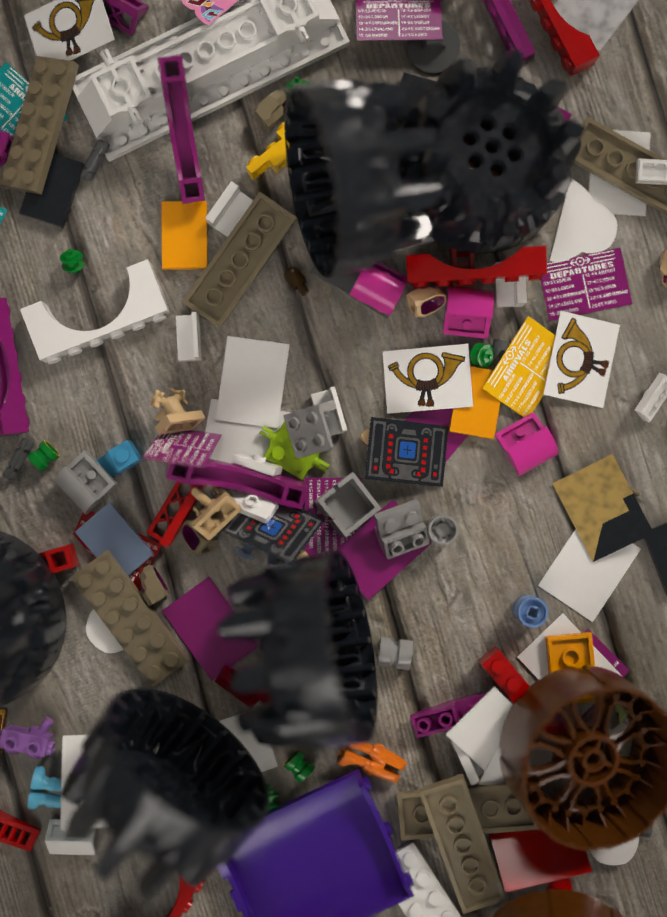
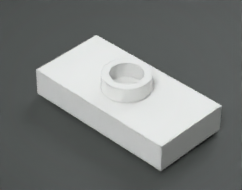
(651, 171)
(653, 398)
(257, 463)
(255, 506)

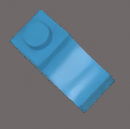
(120, 458)

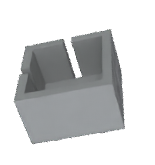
(347, 505)

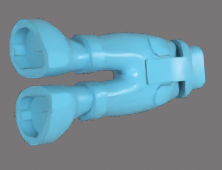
(42, 782)

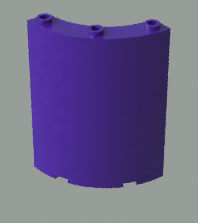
(320, 857)

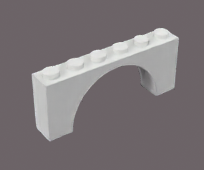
(143, 305)

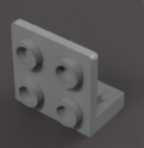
(309, 429)

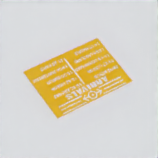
(523, 369)

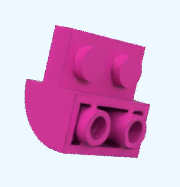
(379, 287)
(468, 312)
(527, 444)

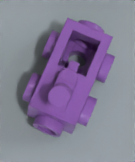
(32, 741)

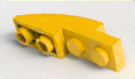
(272, 157)

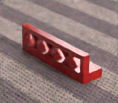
(180, 517)

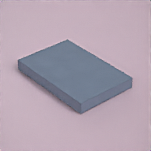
(113, 532)

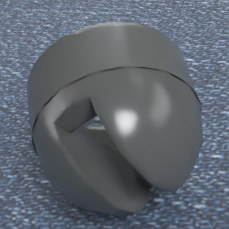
(500, 347)

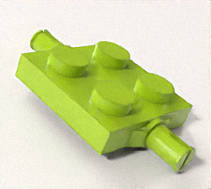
(282, 453)

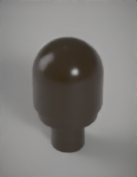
(296, 280)

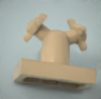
(172, 415)
(214, 512)

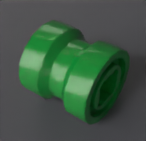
(43, 455)
(298, 766)

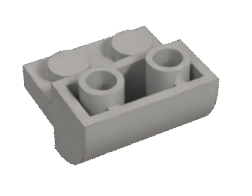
(85, 481)
(401, 529)

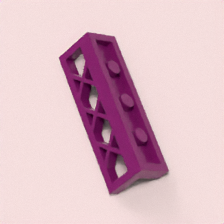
(131, 7)
(509, 27)

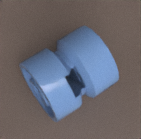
(530, 610)

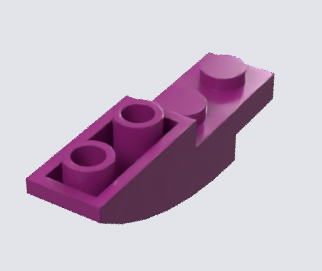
(444, 715)

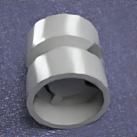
(442, 529)
(395, 653)

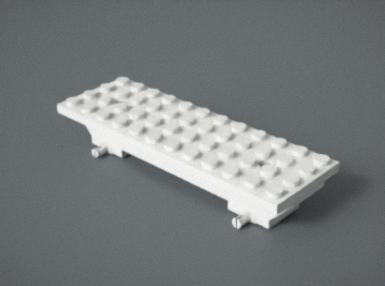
(221, 61)

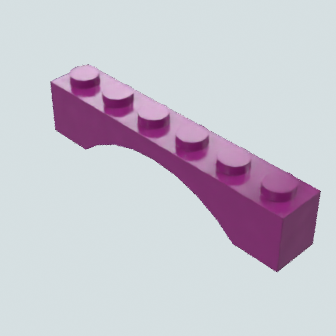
(180, 128)
(12, 400)
(278, 488)

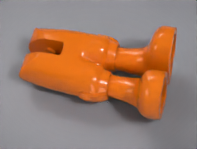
(376, 764)

